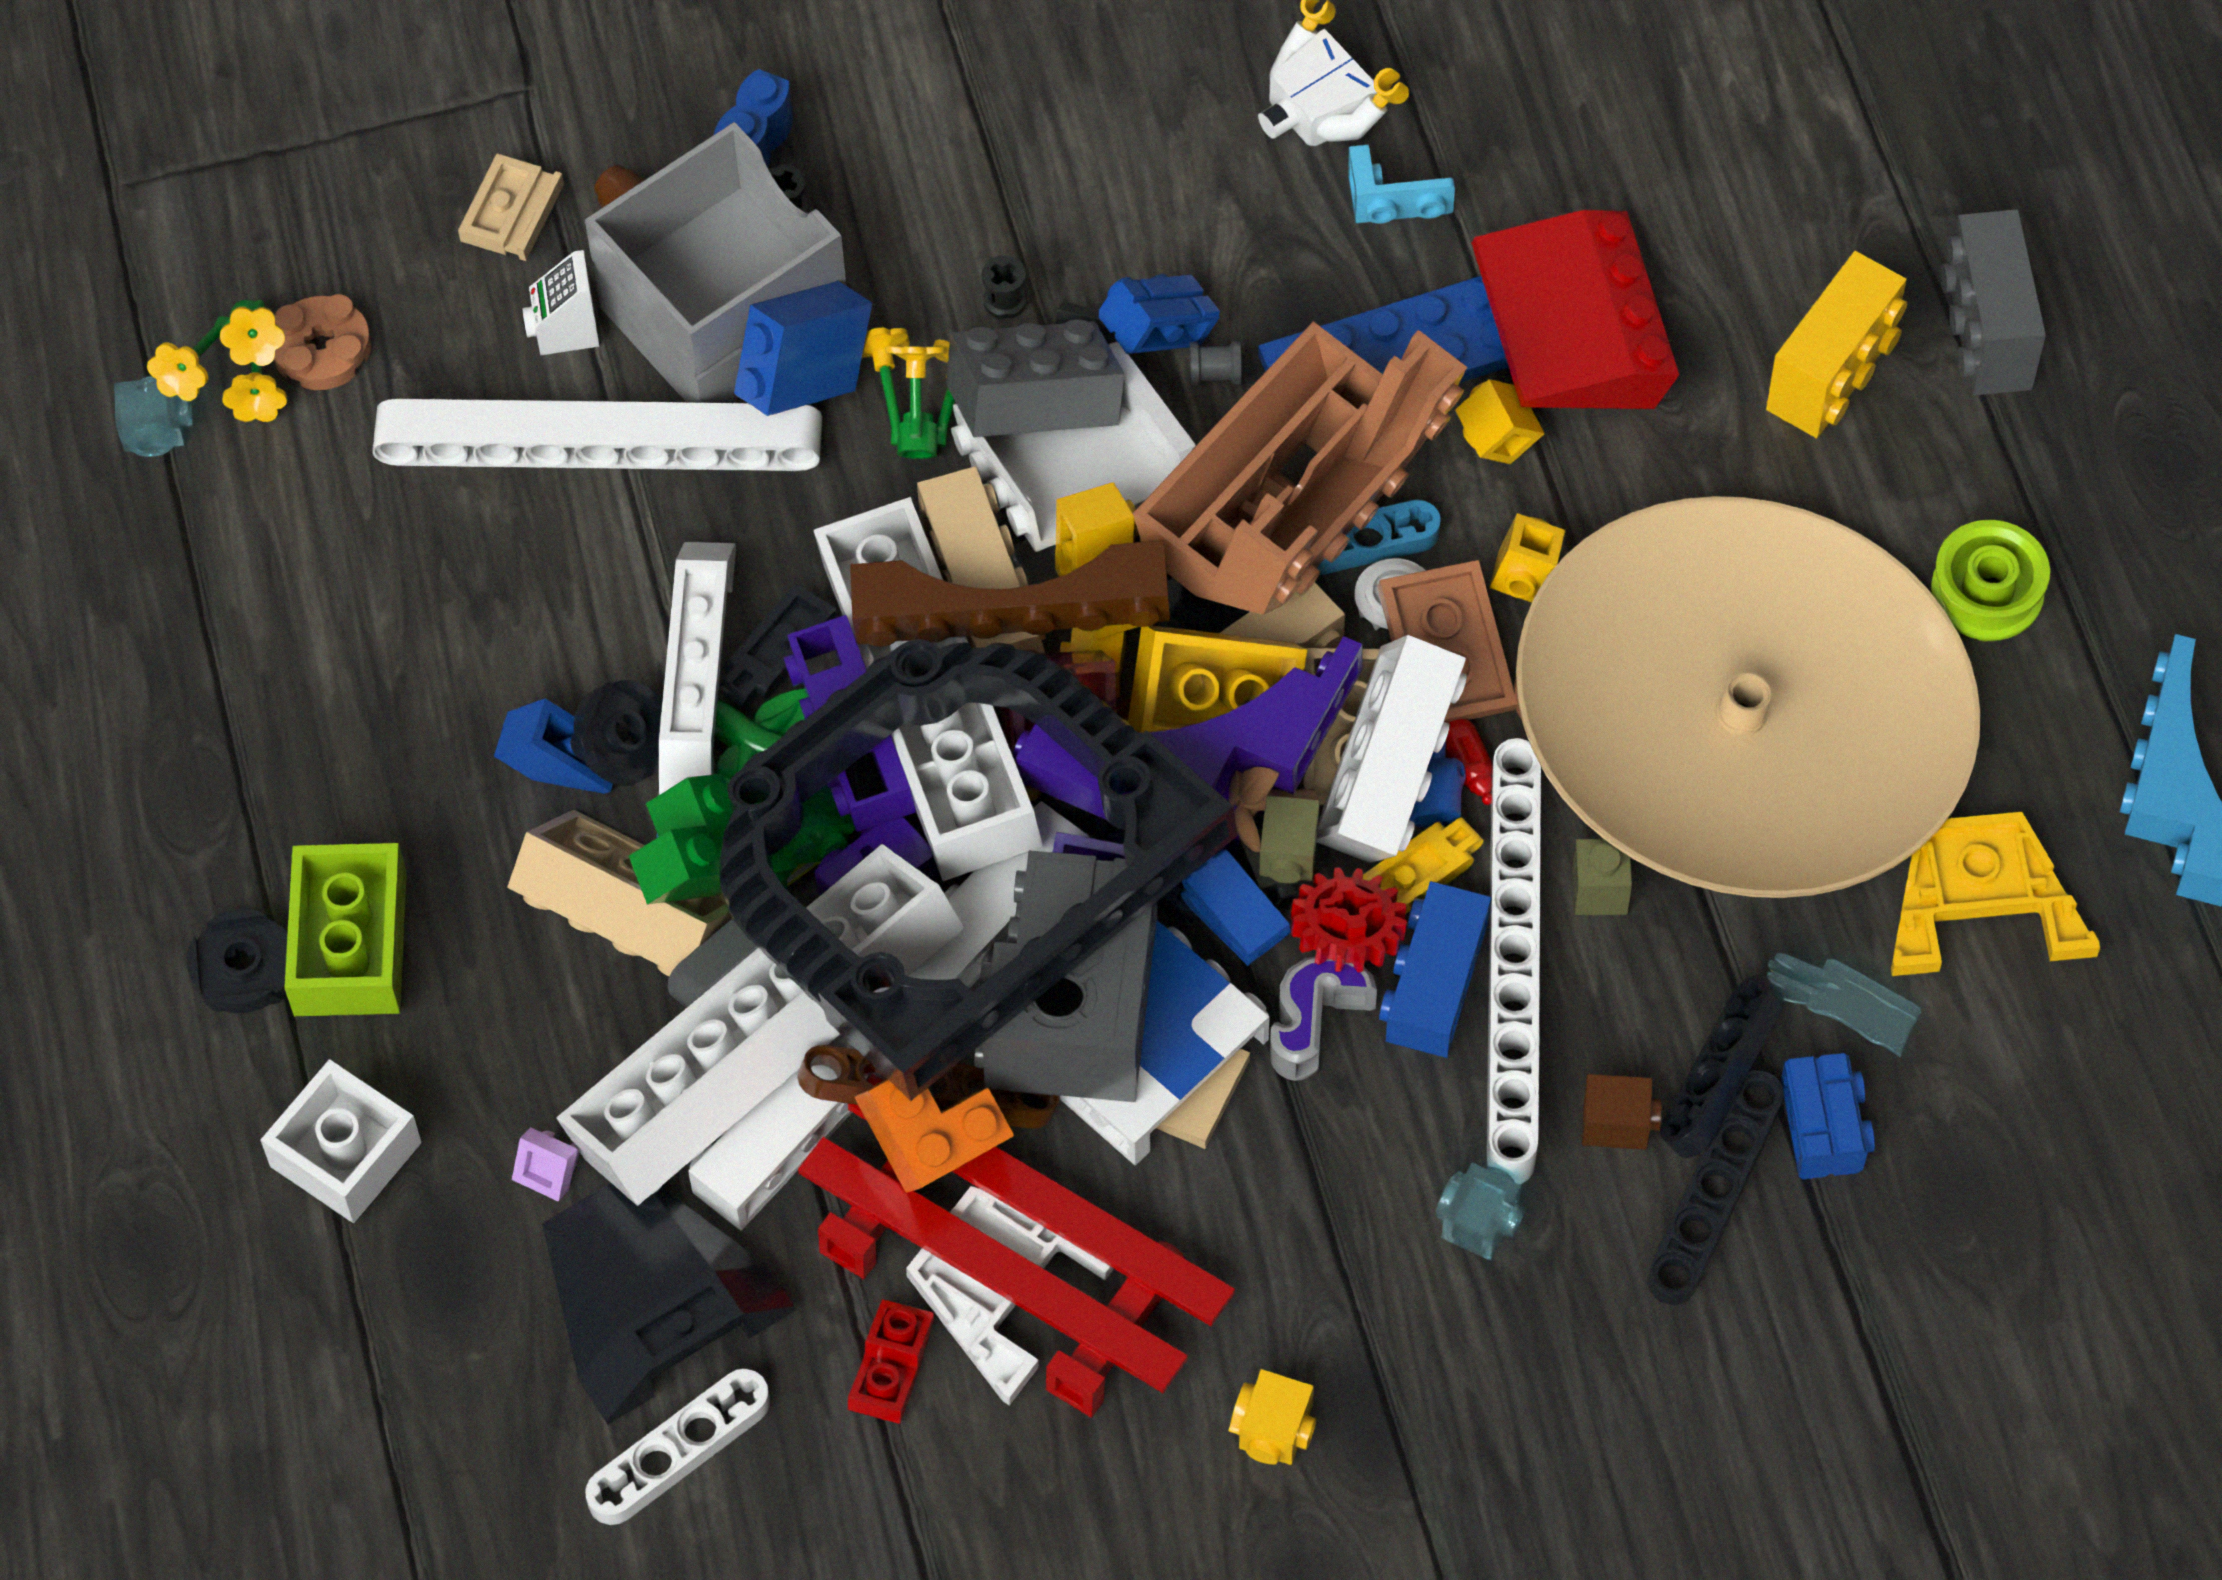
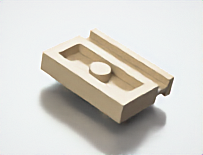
(510, 207)

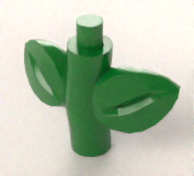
(749, 736)

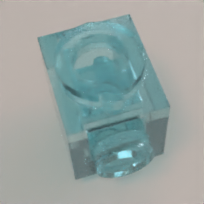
(148, 419)
(1480, 1209)

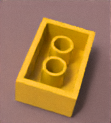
(1837, 345)
(1201, 675)

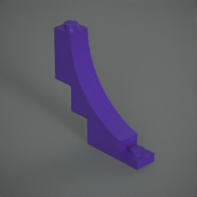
(1272, 731)

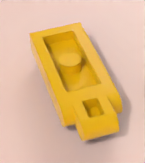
(1433, 855)

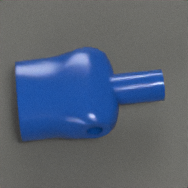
(1444, 794)

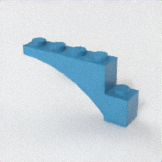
(2173, 791)

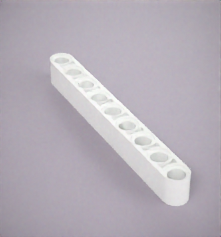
(595, 435)
(1514, 980)

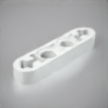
(671, 1438)

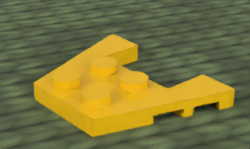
(1984, 871)

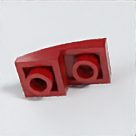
(891, 1361)

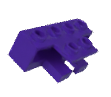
(838, 636)

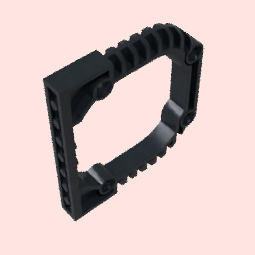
(928, 1024)

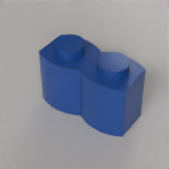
(762, 111)

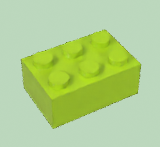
(345, 929)

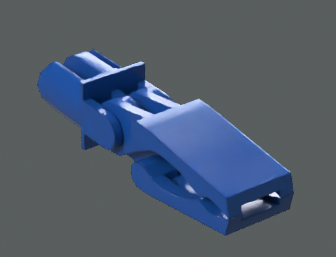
(1234, 907)

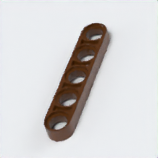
(850, 1081)

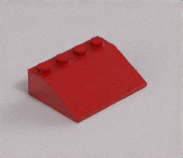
(1577, 312)

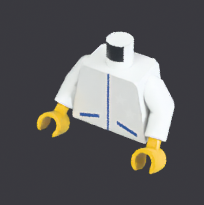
(1323, 88)

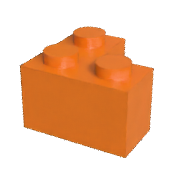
(927, 1141)

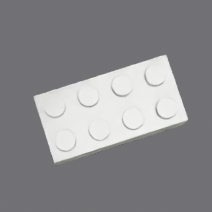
(1391, 749)

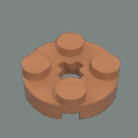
(327, 317)

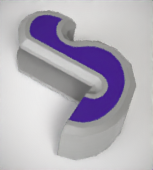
(1301, 998)

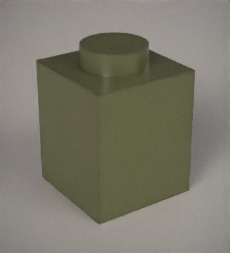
(1289, 839)
(1600, 878)

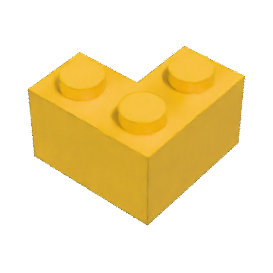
(1088, 526)

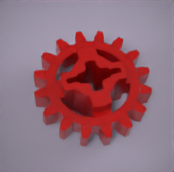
(1348, 920)

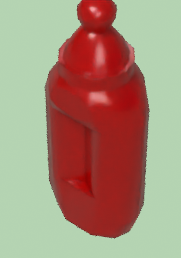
(1467, 746)

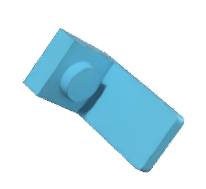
(1386, 202)

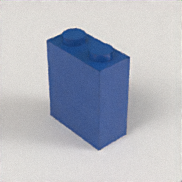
(802, 348)

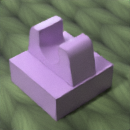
(545, 1163)

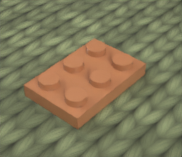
(1454, 613)

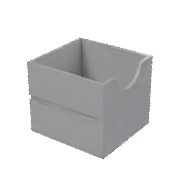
(695, 251)

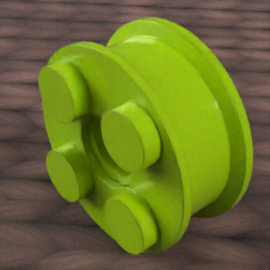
(1991, 551)

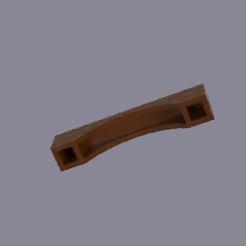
(1114, 588)

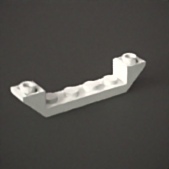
(694, 661)

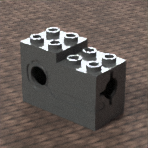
(1088, 1026)

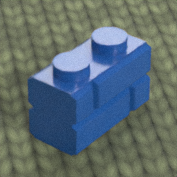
(1158, 313)
(1825, 1115)

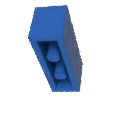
(1435, 968)

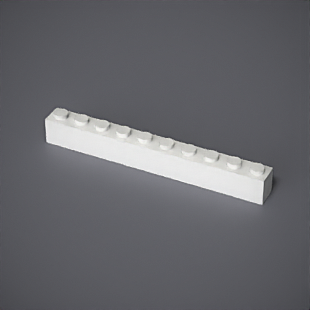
(779, 1133)

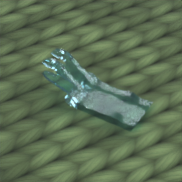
(1848, 998)

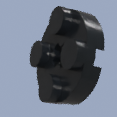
(596, 734)
(218, 945)

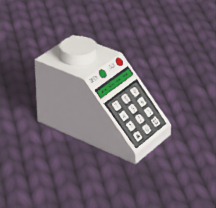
(562, 308)

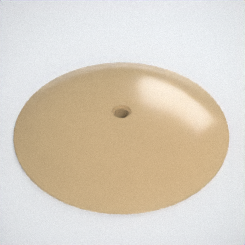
(1713, 602)

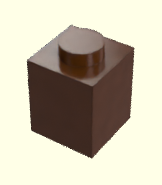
(1619, 1111)

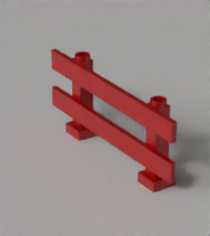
(1104, 1333)

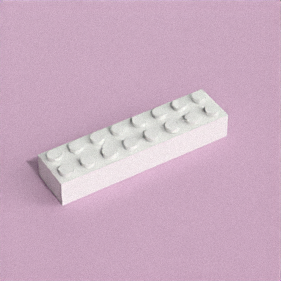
(955, 768)
(746, 1034)

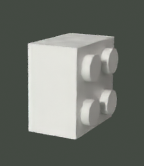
(341, 1141)

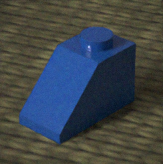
(539, 746)

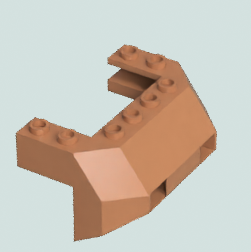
(1250, 533)

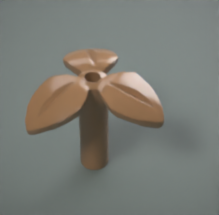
(1249, 794)

